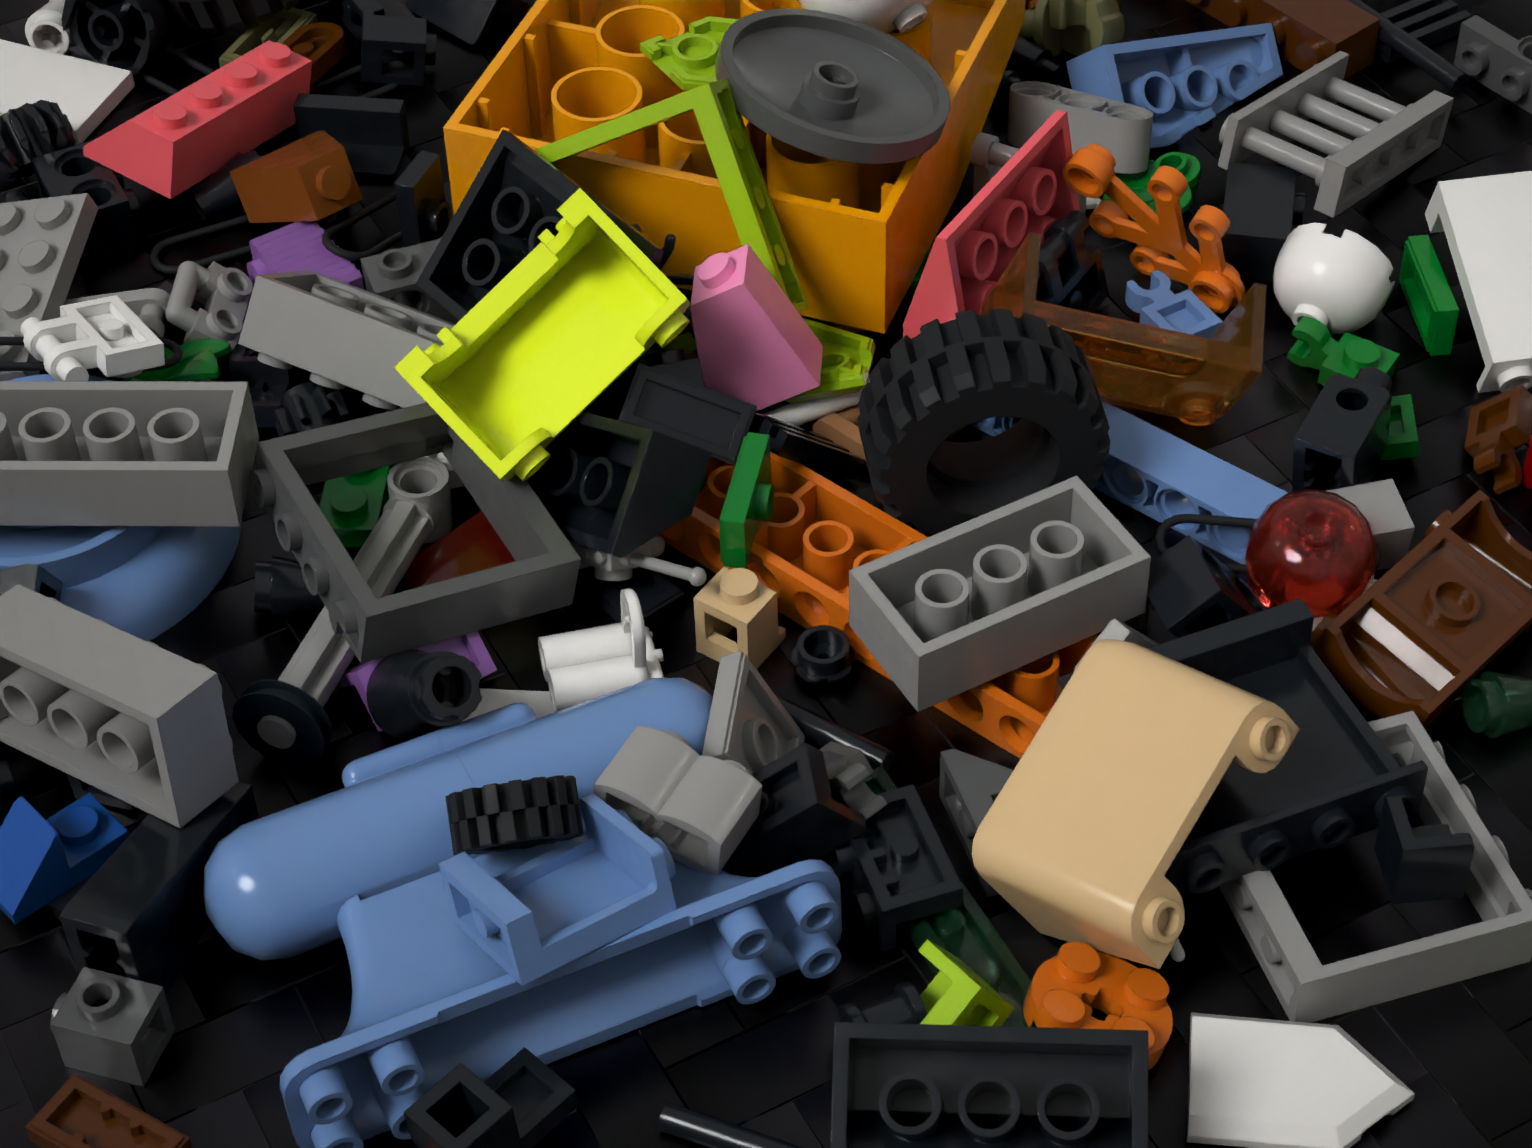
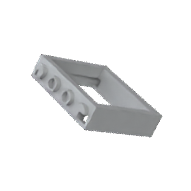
(1499, 942)

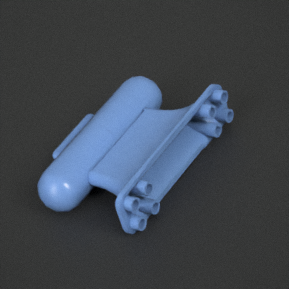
(423, 990)

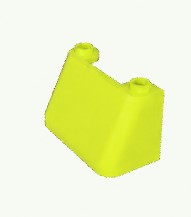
(547, 340)

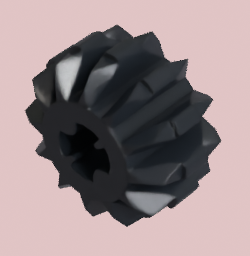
(31, 133)

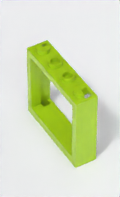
(735, 169)

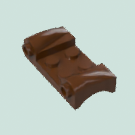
(1432, 616)

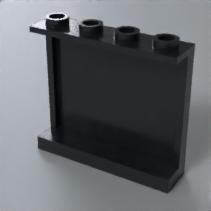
(1325, 784)

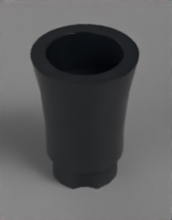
(403, 696)

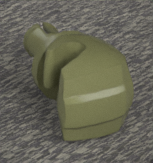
(1073, 25)

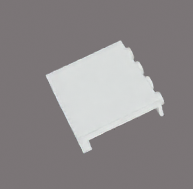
(1491, 248)

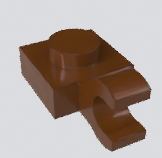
(1496, 431)

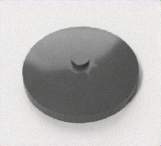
(833, 86)

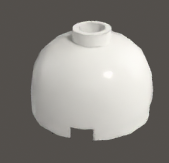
(1331, 278)

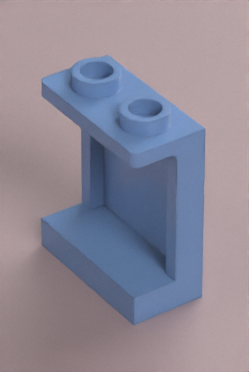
(564, 898)

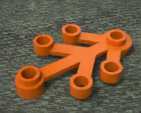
(1159, 233)

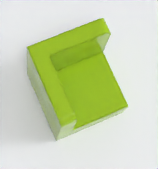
(959, 994)

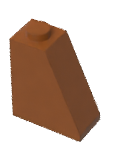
(297, 182)

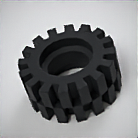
(514, 815)

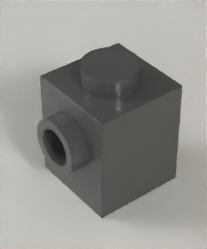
(112, 1026)

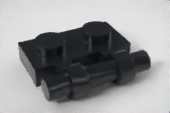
(1080, 277)

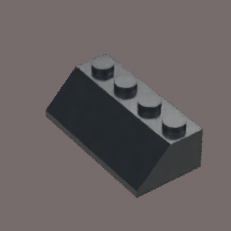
(618, 483)

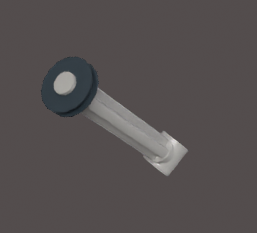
(287, 714)

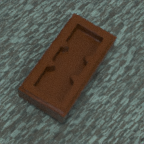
(94, 1118)

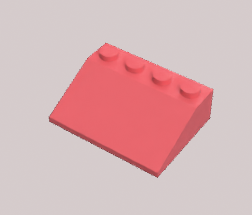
(991, 228)

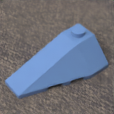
(1181, 76)

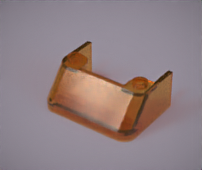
(1144, 363)

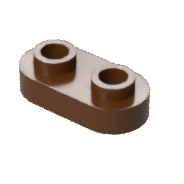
(321, 43)

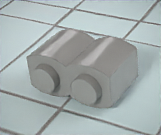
(683, 798)

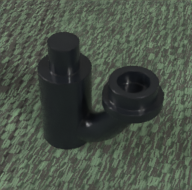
(1027, 63)

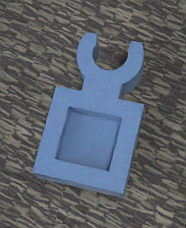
(1171, 311)

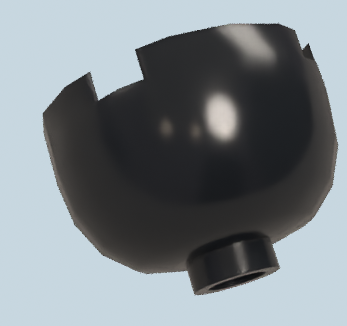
(118, 32)

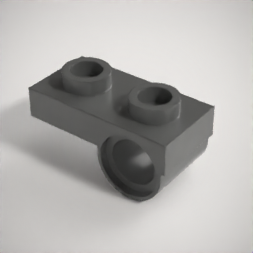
(1496, 60)

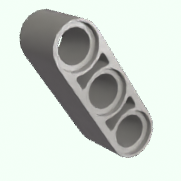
(1091, 119)

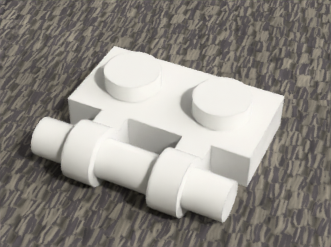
(91, 336)

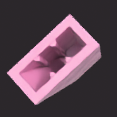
(750, 332)

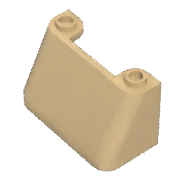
(1114, 794)

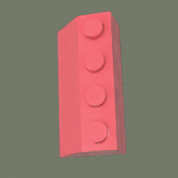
(207, 121)

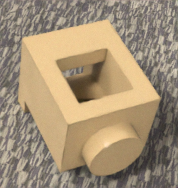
(738, 601)

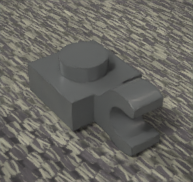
(846, 775)

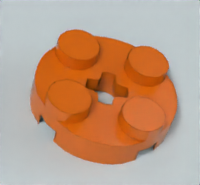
(1085, 979)

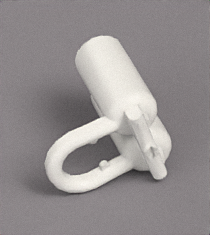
(600, 658)

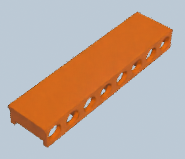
(806, 558)

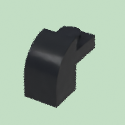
(505, 1111)

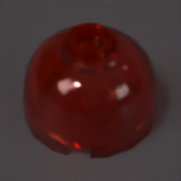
(1311, 550)

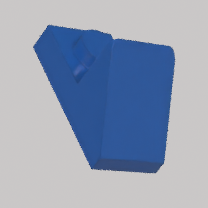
(52, 855)

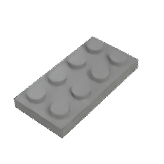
(38, 263)

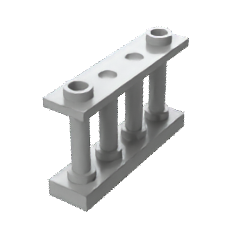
(1351, 167)

